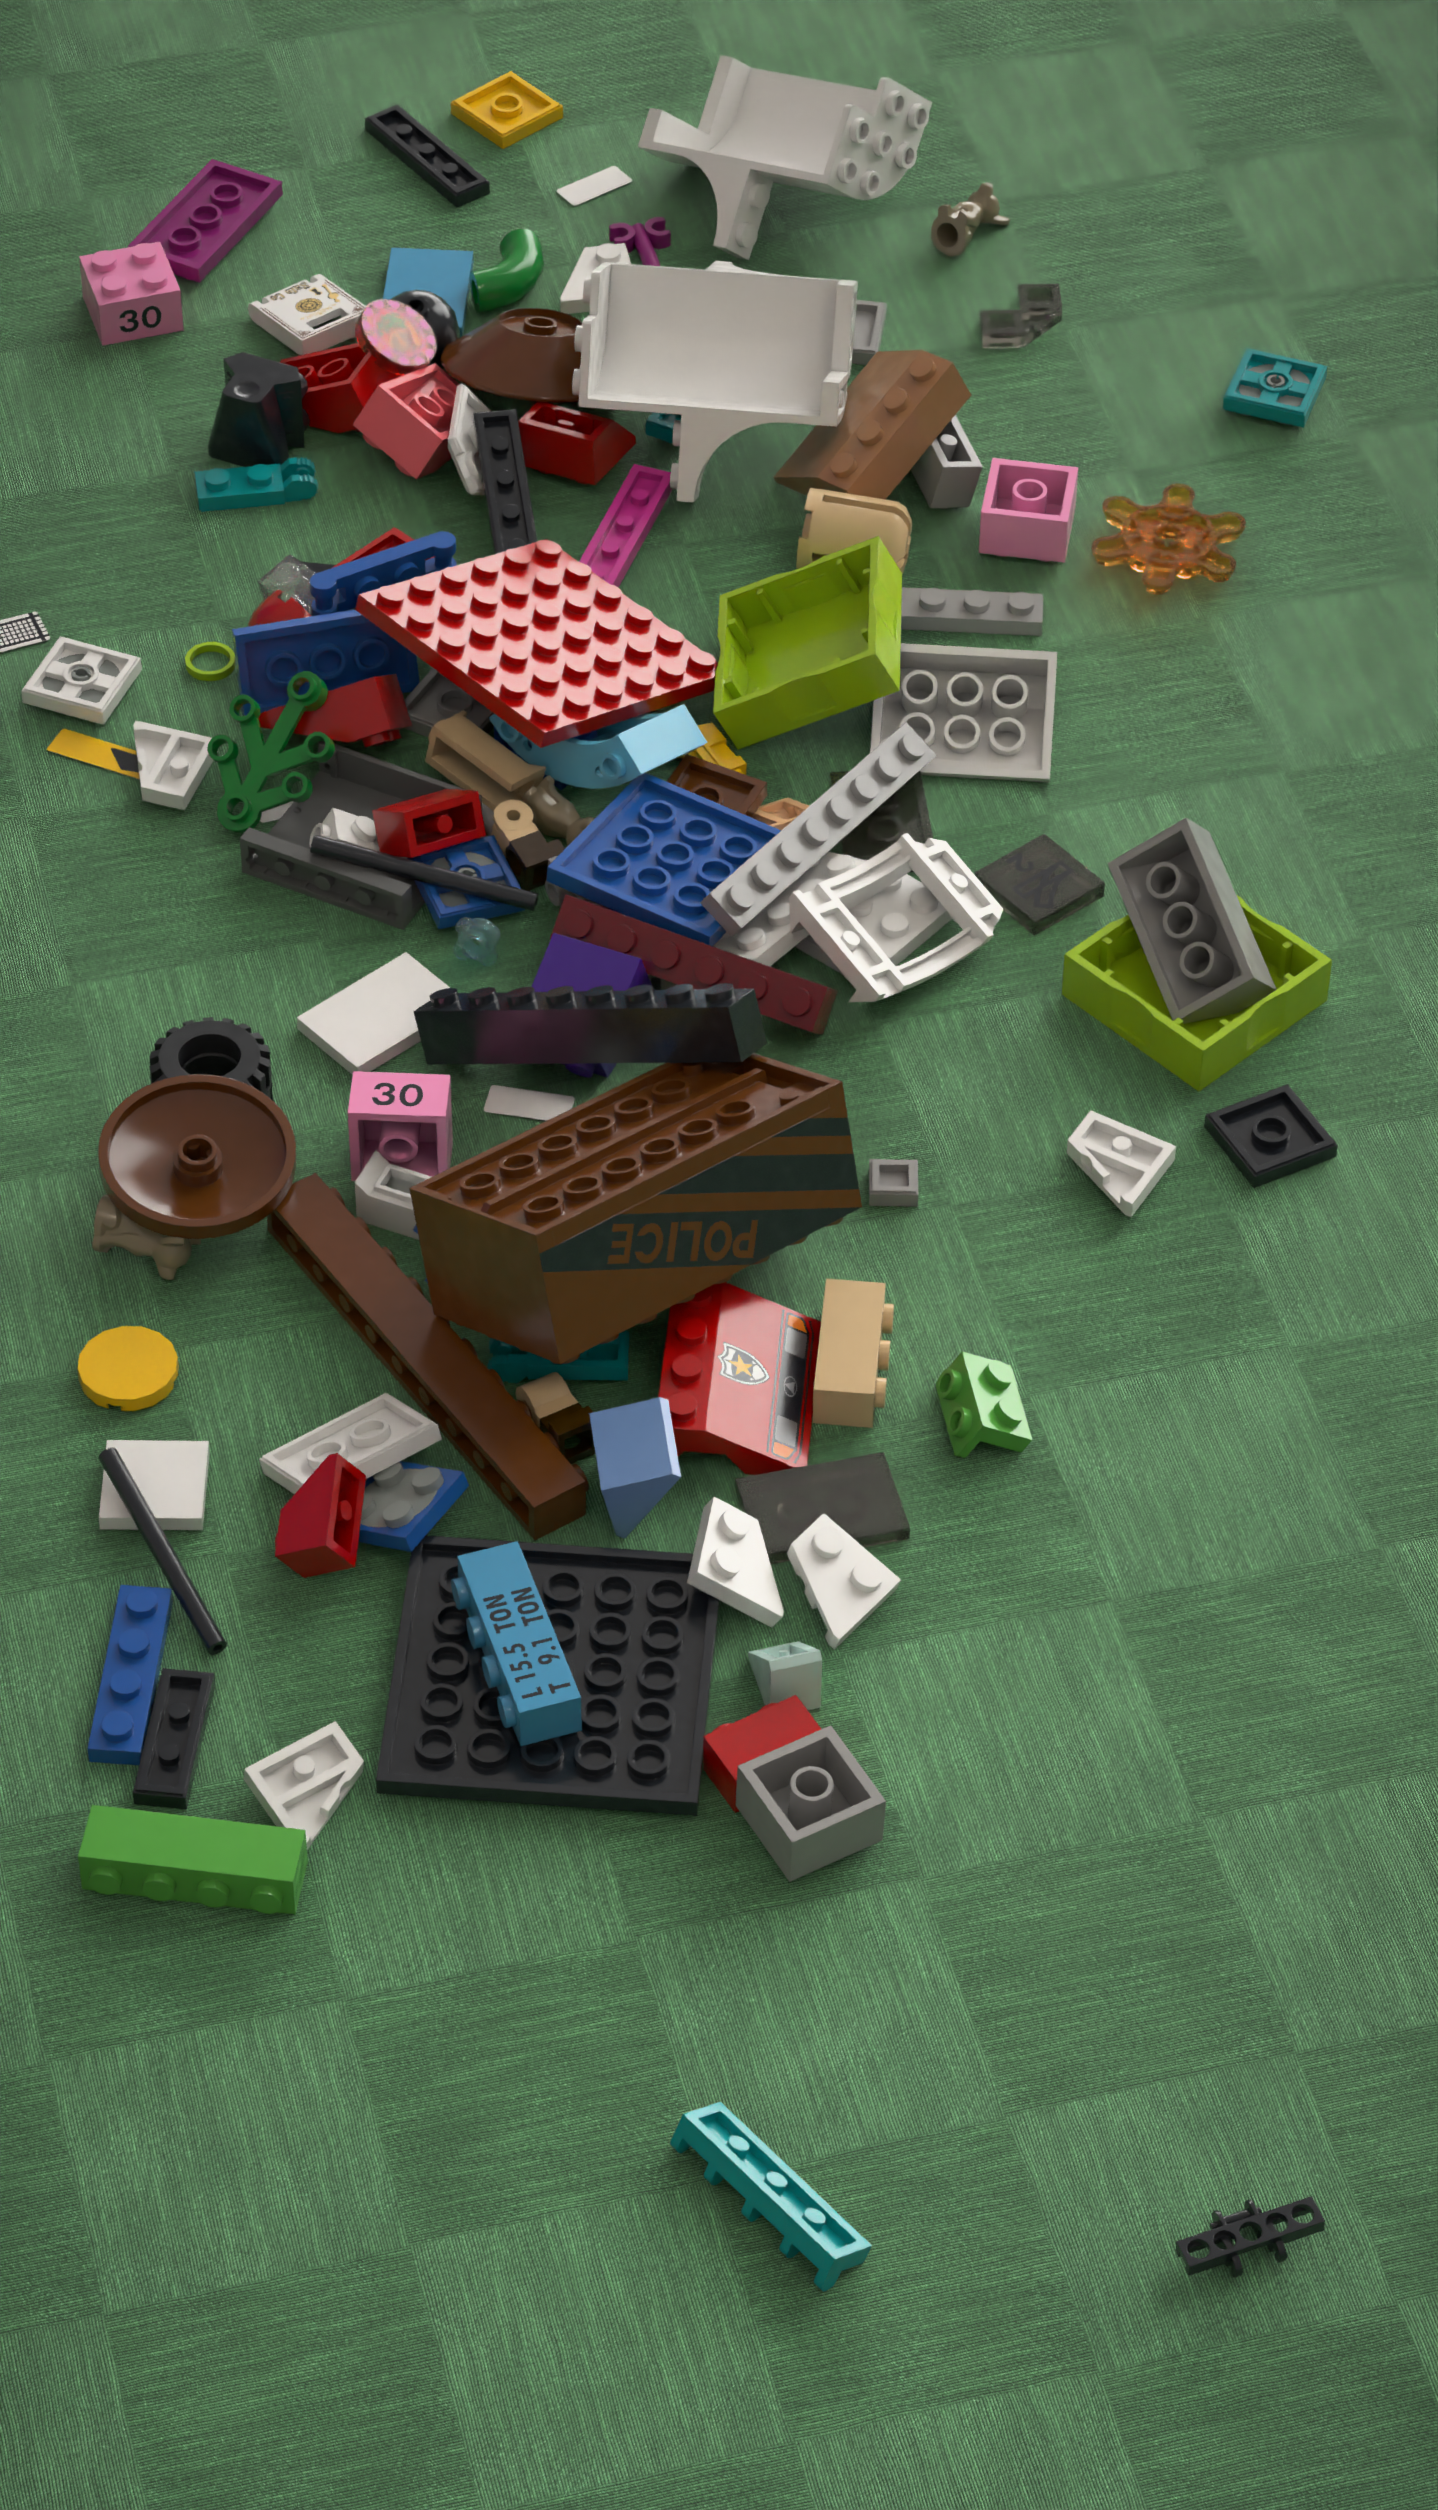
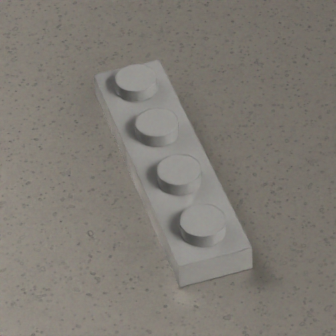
(972, 611)

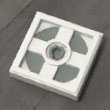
(81, 680)

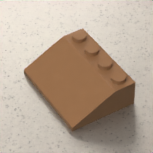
(887, 425)

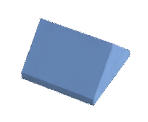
(634, 1459)

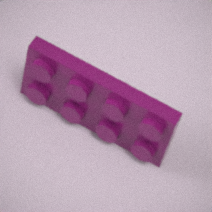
(210, 217)

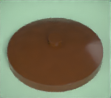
(197, 1156)

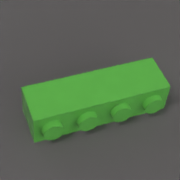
(193, 1859)

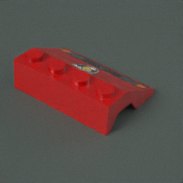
(741, 1378)

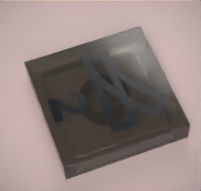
(1040, 884)

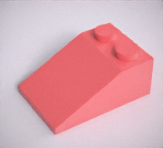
(411, 420)

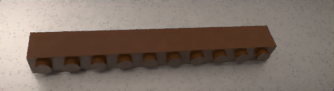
(429, 1358)

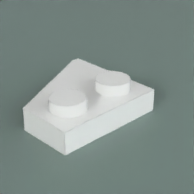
(1120, 1159)
(734, 1563)

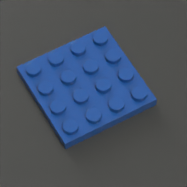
(660, 856)

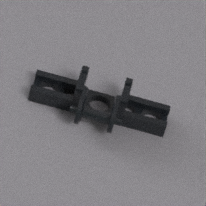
(1263, 2224)

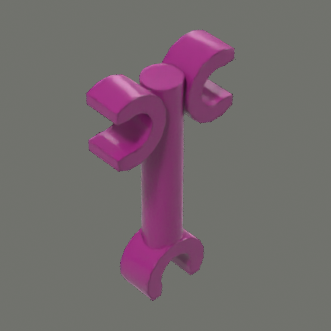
(643, 238)

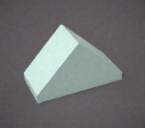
(788, 1672)

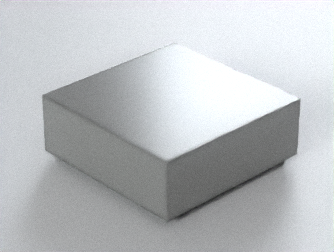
(893, 1182)

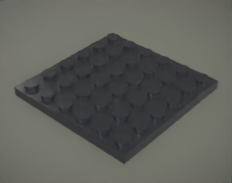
(637, 1654)

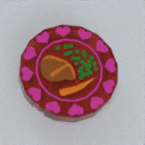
(395, 336)

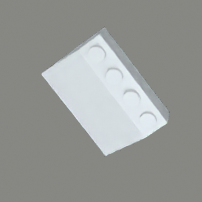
(975, 709)

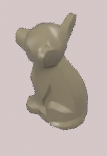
(956, 225)
(553, 812)
(117, 1230)

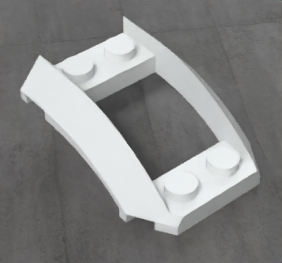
(858, 957)

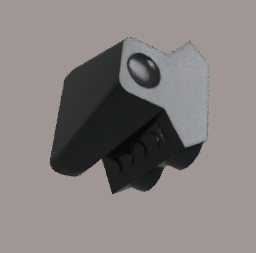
(258, 412)

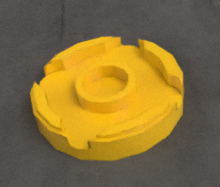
(128, 1368)

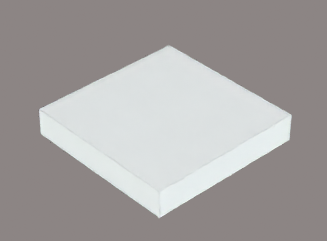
(170, 1479)

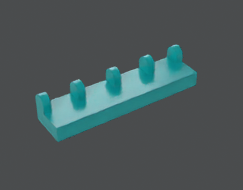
(771, 2191)

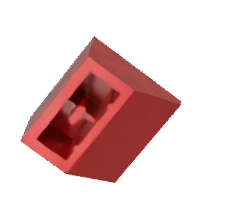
(572, 442)

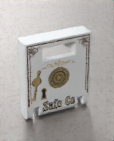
(298, 308)

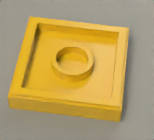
(506, 110)

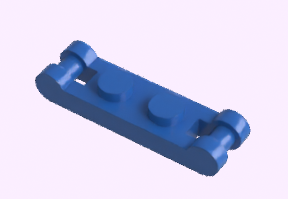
(380, 570)

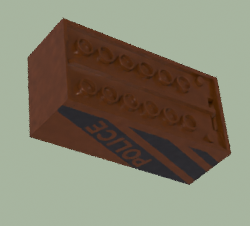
(635, 1202)

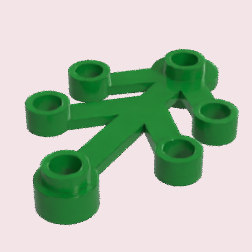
(268, 757)

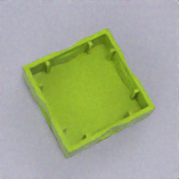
(808, 643)
(1117, 987)

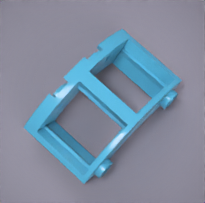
(618, 751)

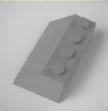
(1191, 924)

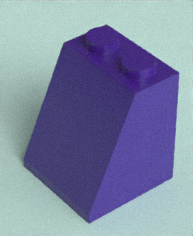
(585, 967)

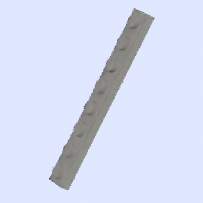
(817, 829)

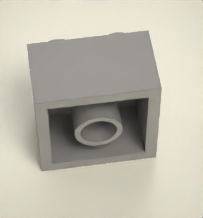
(810, 1803)

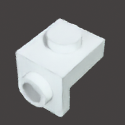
(348, 829)

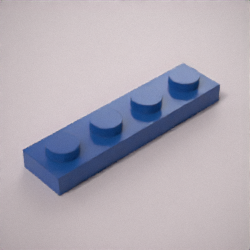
(130, 1675)

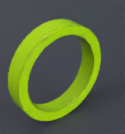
(210, 647)

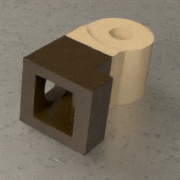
(523, 843)
(559, 1413)

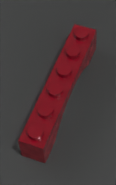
(699, 964)

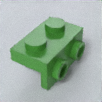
(982, 1405)

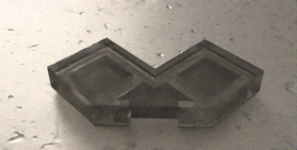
(1038, 312)

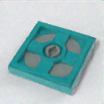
(1274, 387)

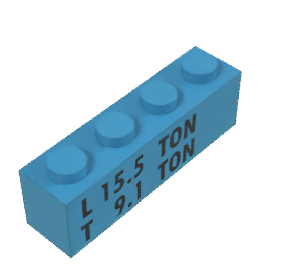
(517, 1643)

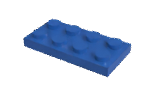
(333, 646)

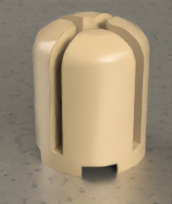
(848, 519)

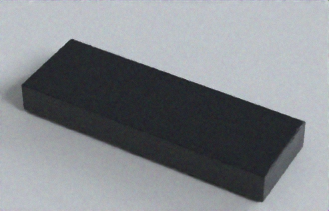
(174, 1738)

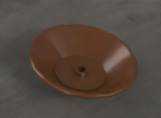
(519, 356)

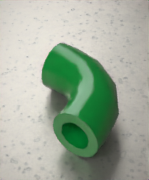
(512, 276)

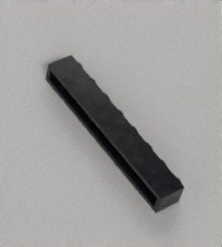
(591, 1025)

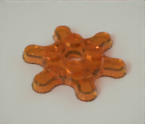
(1175, 519)

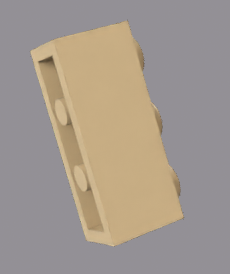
(852, 1353)

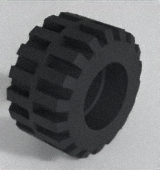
(213, 1049)

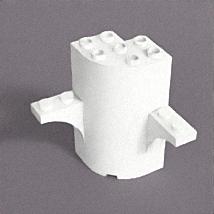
(789, 133)
(717, 350)

